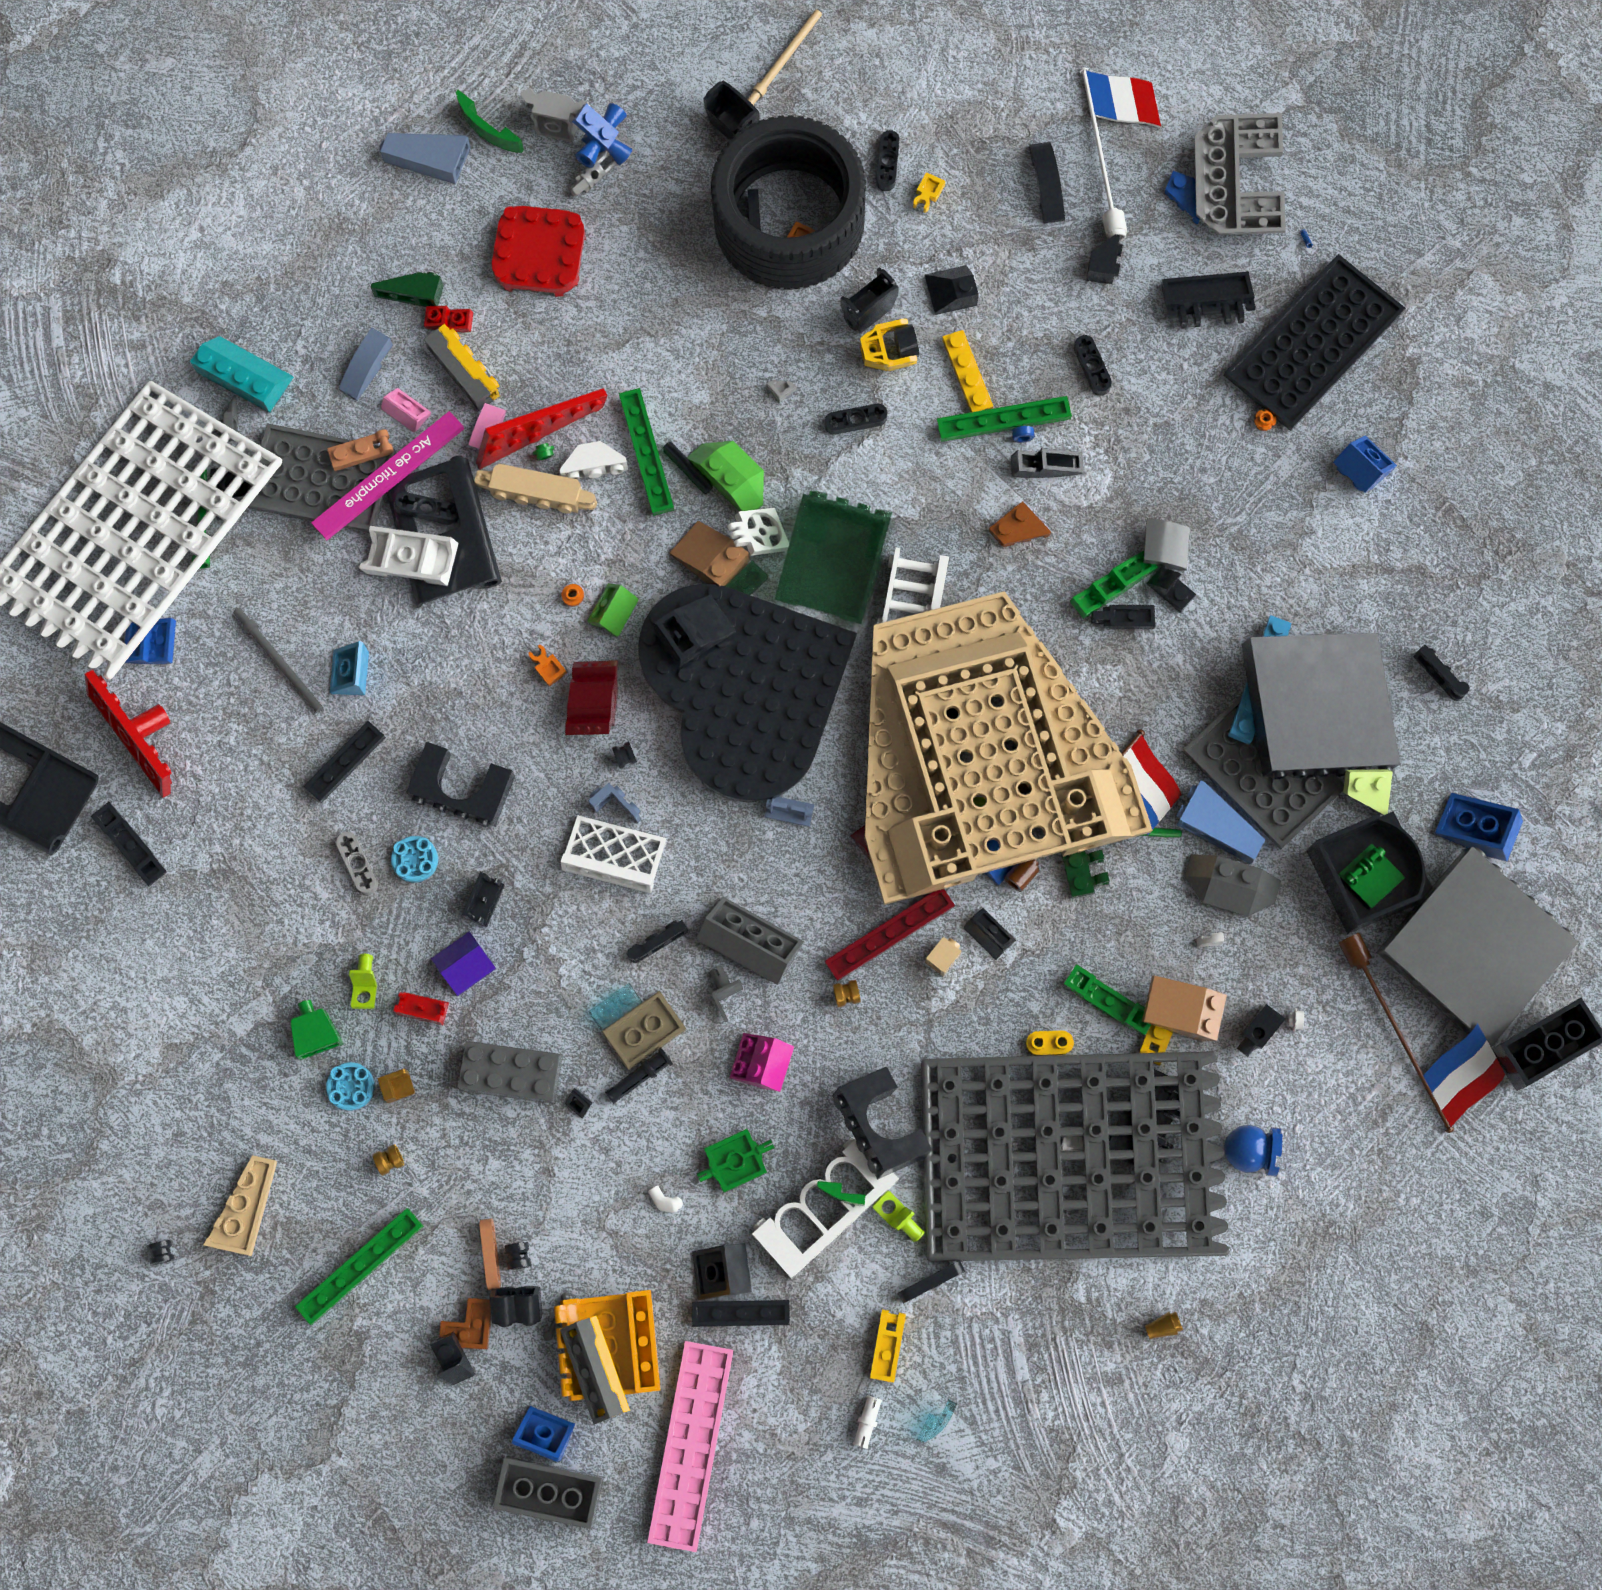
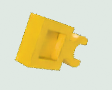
(928, 189)

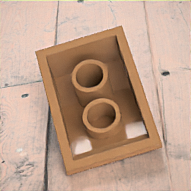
(710, 555)
(1184, 1008)

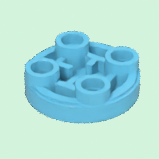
(414, 859)
(350, 1086)

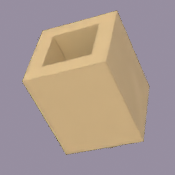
(943, 956)

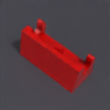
(421, 1008)

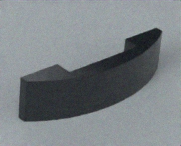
(1048, 182)
(129, 843)

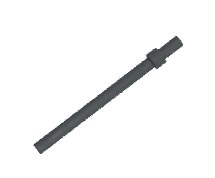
(251, 628)

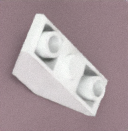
(593, 461)

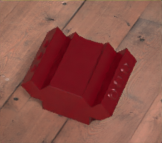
(592, 698)

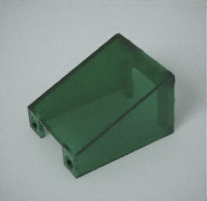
(835, 556)

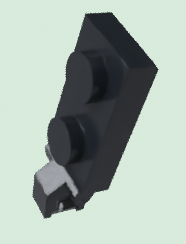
(1125, 617)

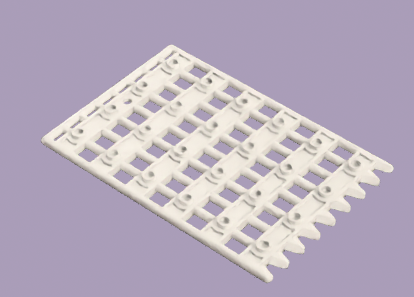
(142, 508)

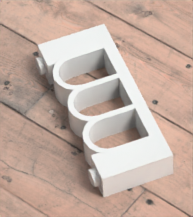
(782, 1248)

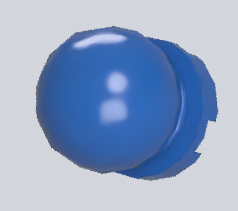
(1252, 1149)

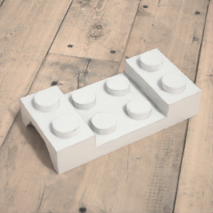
(410, 555)

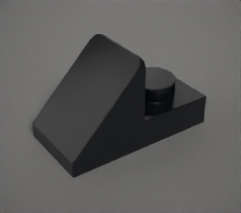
(1170, 588)
(452, 1359)

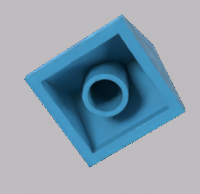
(349, 669)

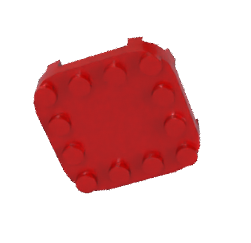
(538, 249)

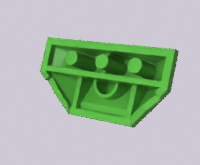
(731, 473)

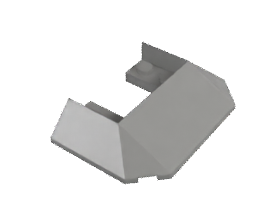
(1218, 174)

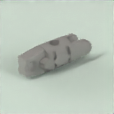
(585, 181)

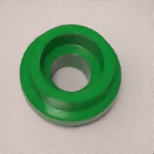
(543, 451)

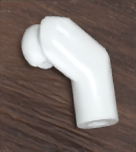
(663, 1203)

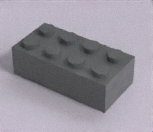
(510, 1072)
(548, 1492)

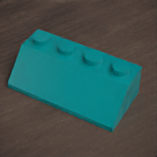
(241, 372)

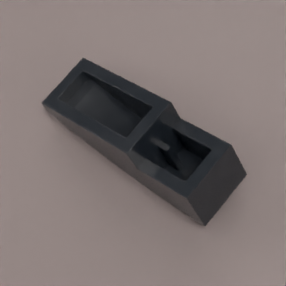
(1046, 463)

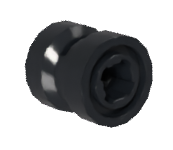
(518, 1256)

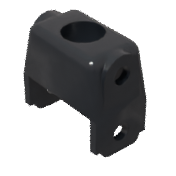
(729, 109)
(870, 302)

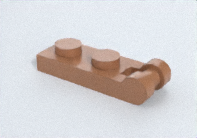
(360, 450)

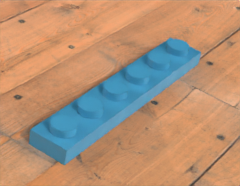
(1243, 723)

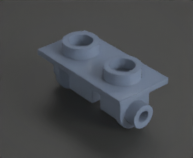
(789, 811)

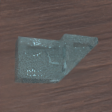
(934, 1425)

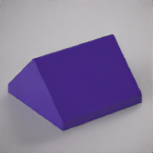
(463, 963)

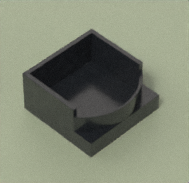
(1339, 849)

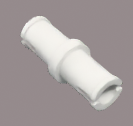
(867, 1422)

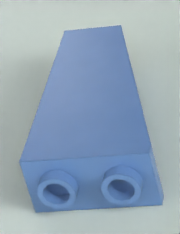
(1219, 823)

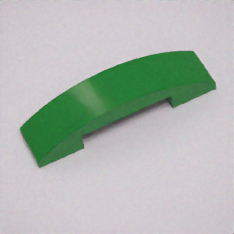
(505, 139)
(1107, 999)

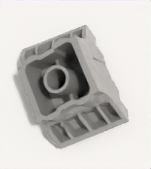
(553, 113)

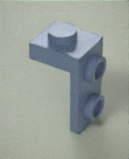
(602, 796)

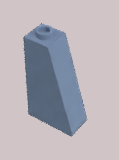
(427, 153)

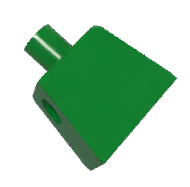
(313, 1031)

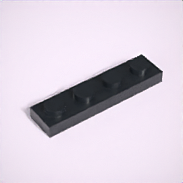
(344, 761)
(740, 1313)

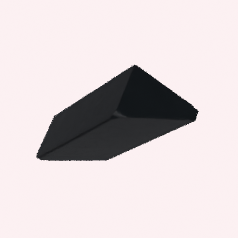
(989, 933)

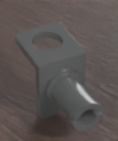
(724, 988)

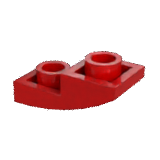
(457, 319)

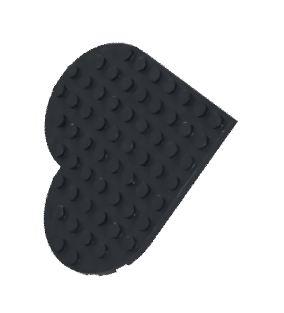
(755, 697)

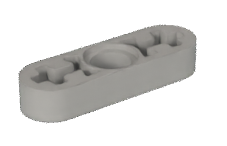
(366, 865)

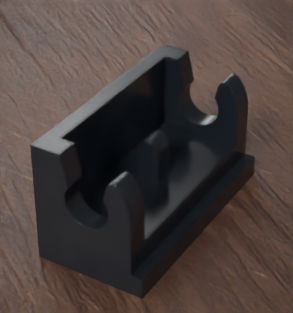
(483, 899)

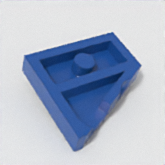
(1183, 191)

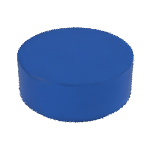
(1023, 434)

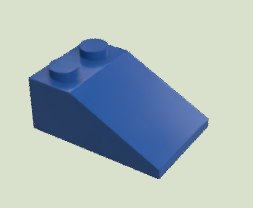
(1480, 825)

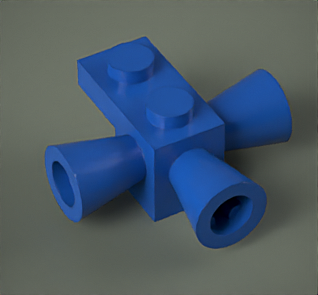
(600, 134)

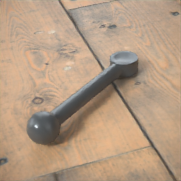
(548, 1335)

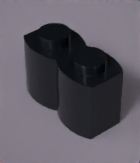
(516, 1305)

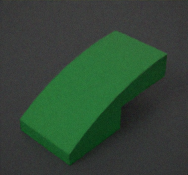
(834, 1190)

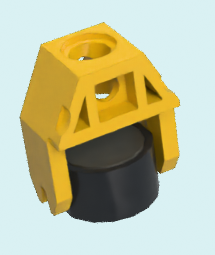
(905, 343)

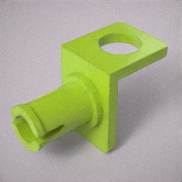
(363, 981)
(900, 1217)

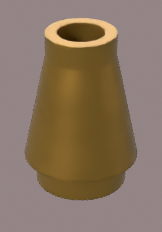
(1164, 1326)

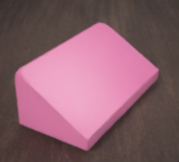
(405, 409)

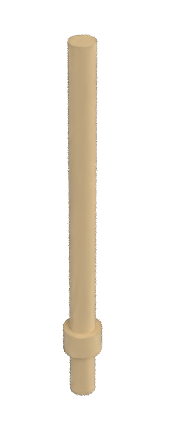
(761, 88)

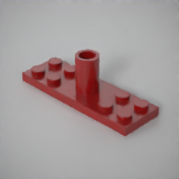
(133, 731)

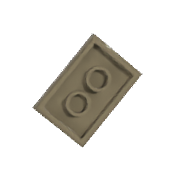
(644, 1030)

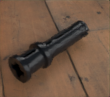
(648, 1069)

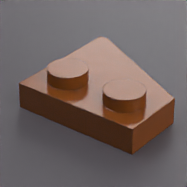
(1018, 526)

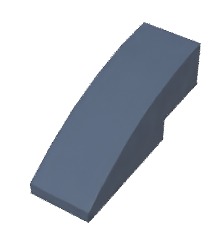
(365, 363)

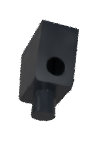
(1268, 1022)

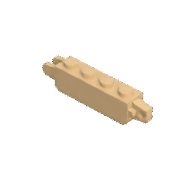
(535, 488)

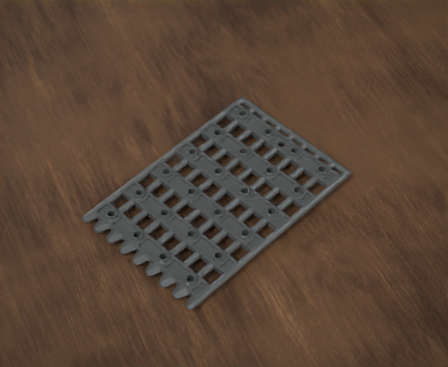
(1194, 1152)

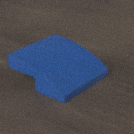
(156, 646)

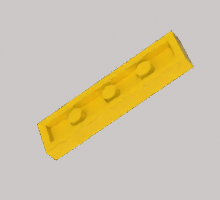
(967, 371)

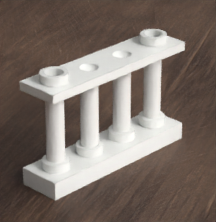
(934, 590)

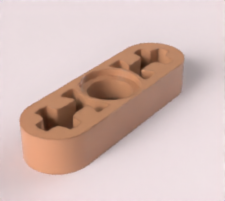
(490, 1254)

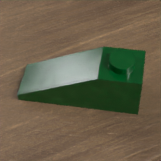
(413, 289)

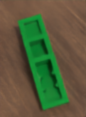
(1112, 585)

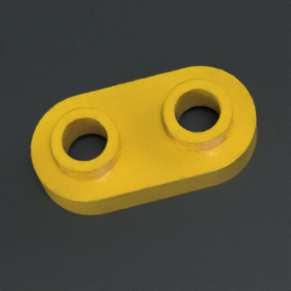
(1050, 1043)

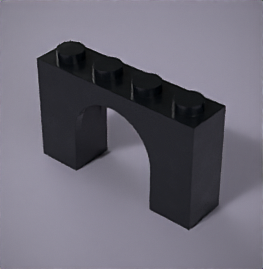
(483, 806)
(882, 1154)

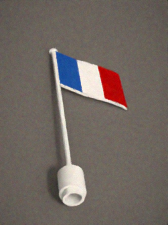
(1119, 101)

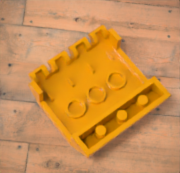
(629, 1335)

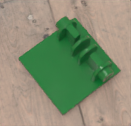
(1371, 875)

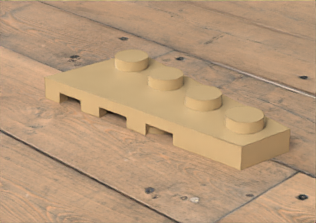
(244, 1210)

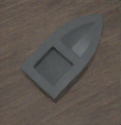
(231, 416)

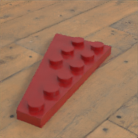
(519, 432)

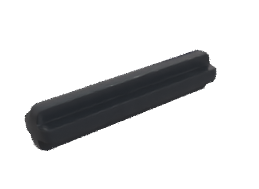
(687, 468)

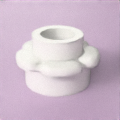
(1296, 1020)

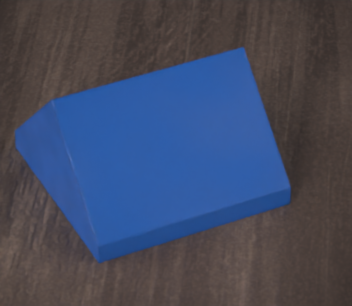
(544, 1434)

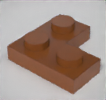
(476, 1329)

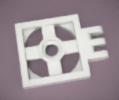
(747, 535)

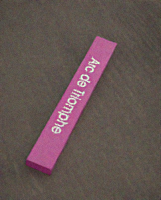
(387, 475)

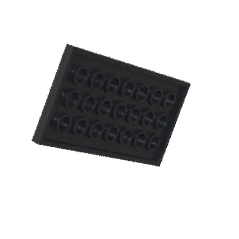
(1314, 342)

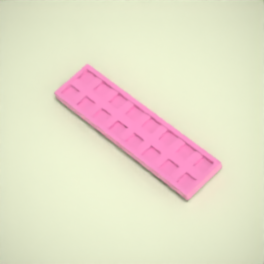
(690, 1446)

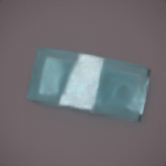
(615, 1006)

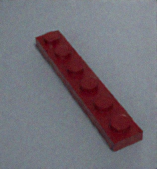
(889, 934)

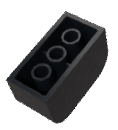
(1548, 1044)

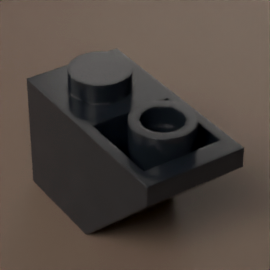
(1103, 260)

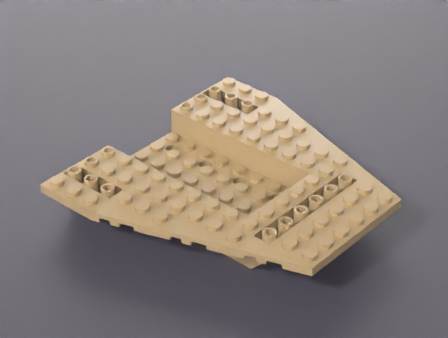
(920, 793)

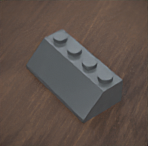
(749, 940)

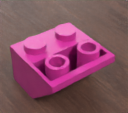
(761, 1062)

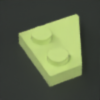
(1369, 787)

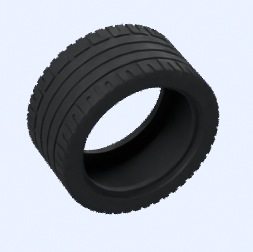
(778, 146)

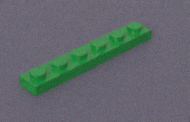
(1003, 418)
(646, 452)
(359, 1266)

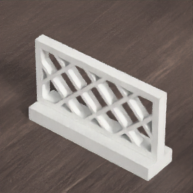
(607, 872)

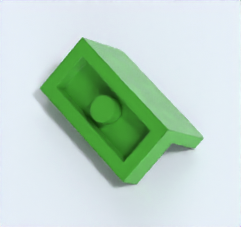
(613, 609)

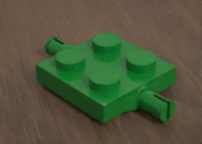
(735, 1160)

